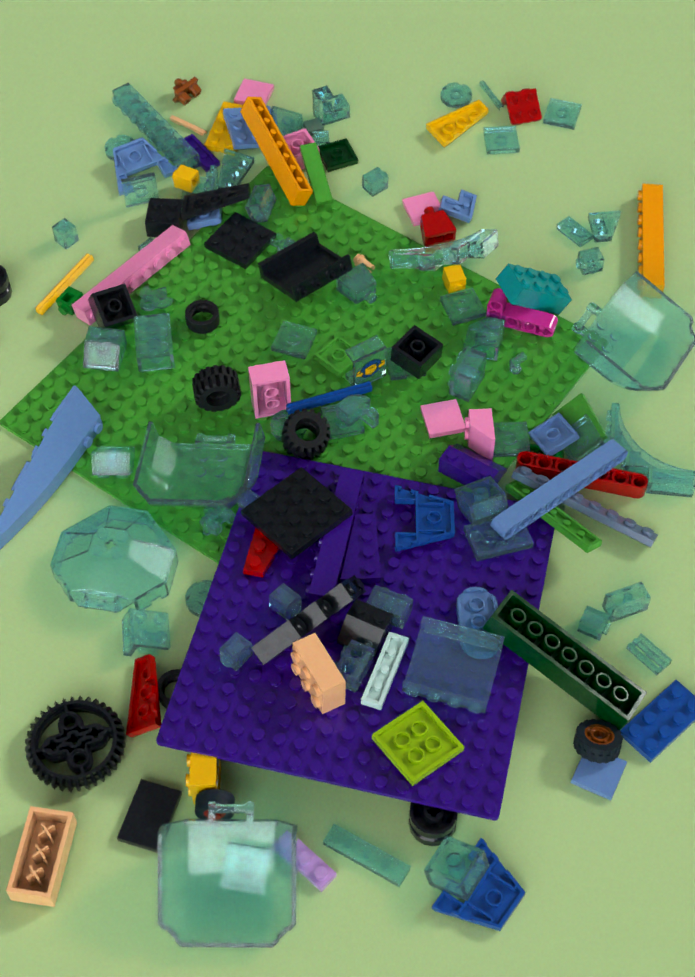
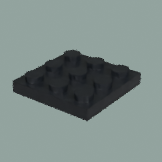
(239, 240)

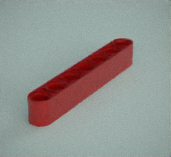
(630, 484)

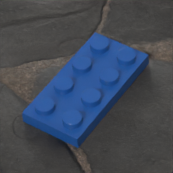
(661, 721)

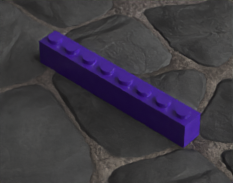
(335, 543)

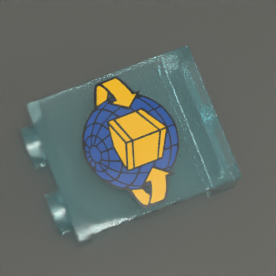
(368, 361)

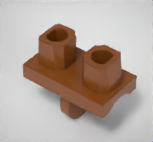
(183, 88)

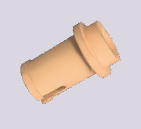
(359, 259)

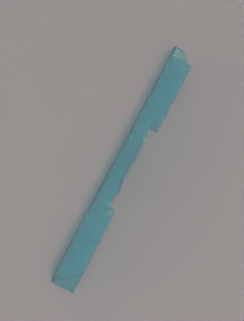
(498, 104)

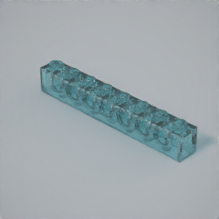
(155, 127)

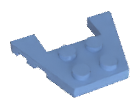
(136, 157)

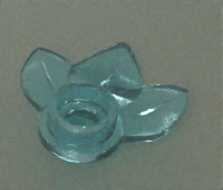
(154, 299)

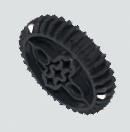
(71, 752)

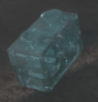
(355, 666)

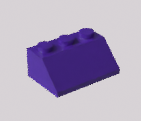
(467, 466)

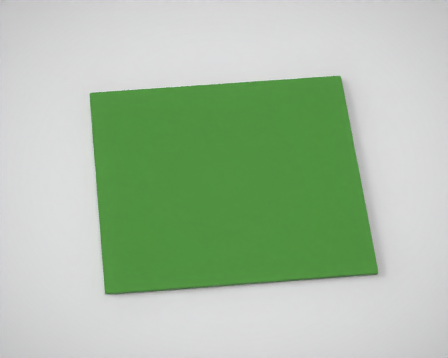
(248, 324)

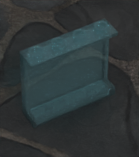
(453, 665)

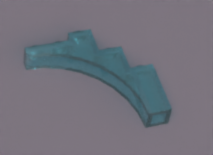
(452, 253)
(661, 477)

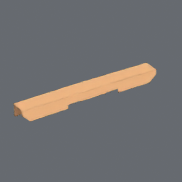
(188, 125)

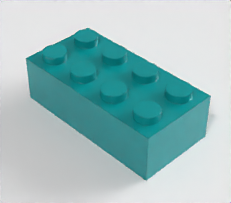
(533, 289)

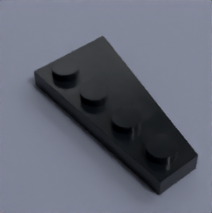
(207, 201)

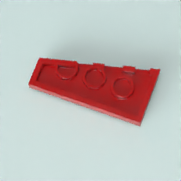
(260, 555)
(144, 698)

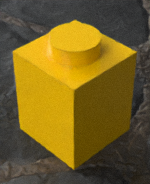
(186, 178)
(454, 278)

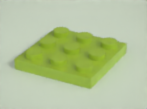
(417, 743)

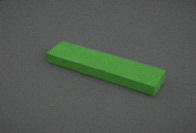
(316, 174)

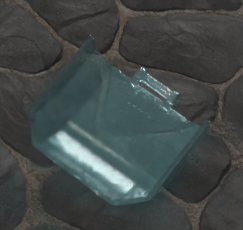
(636, 337)
(197, 471)
(191, 872)

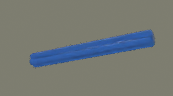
(329, 397)

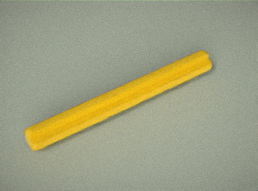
(71, 276)

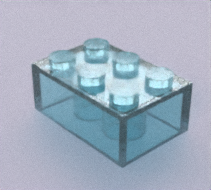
(154, 342)

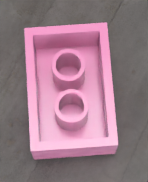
(269, 388)

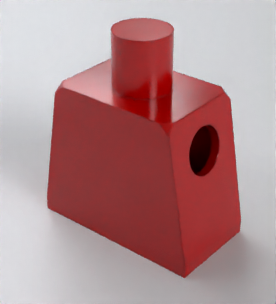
(436, 227)

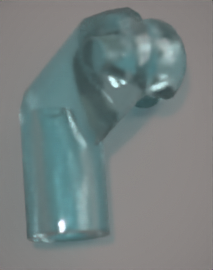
(514, 363)

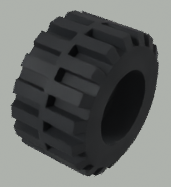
(216, 388)
(312, 422)

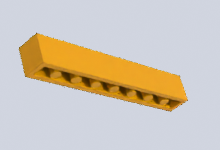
(276, 151)
(651, 234)

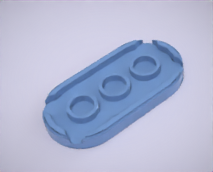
(475, 607)

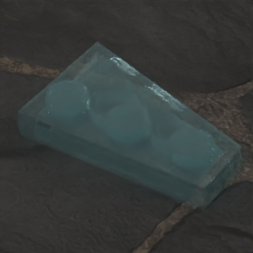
(234, 168)

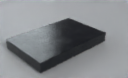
(149, 809)

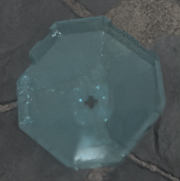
(131, 572)

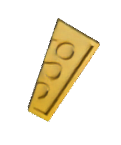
(457, 122)

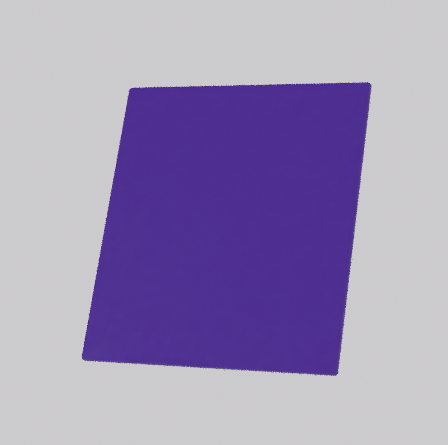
(267, 717)

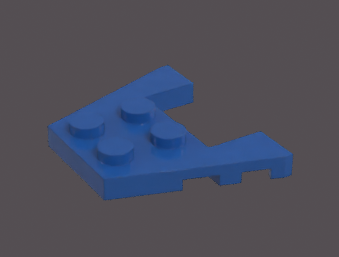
(432, 519)
(492, 899)

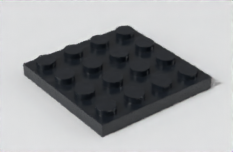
(296, 512)

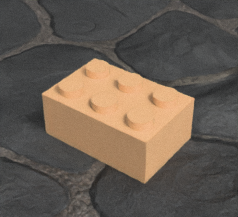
(318, 673)

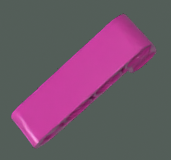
(520, 317)

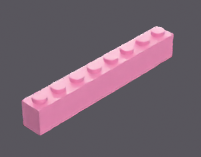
(137, 268)

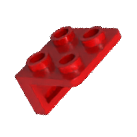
(522, 106)

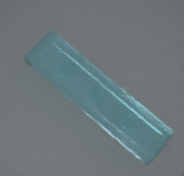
(366, 855)

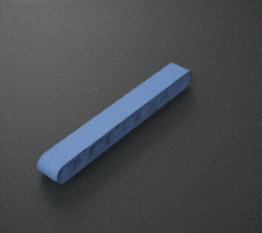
(558, 489)

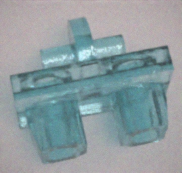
(214, 518)

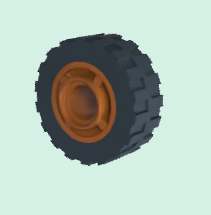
(598, 741)

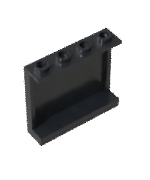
(303, 267)

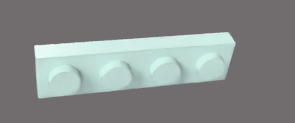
(384, 671)

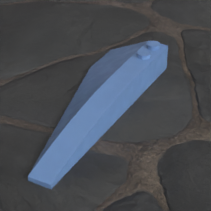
(63, 444)

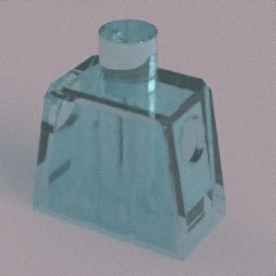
(357, 285)

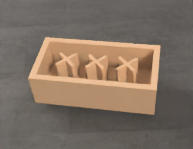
(42, 856)

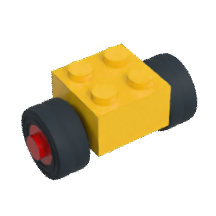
(204, 785)

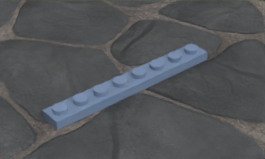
(591, 508)

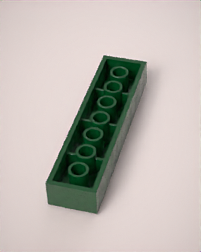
(565, 660)

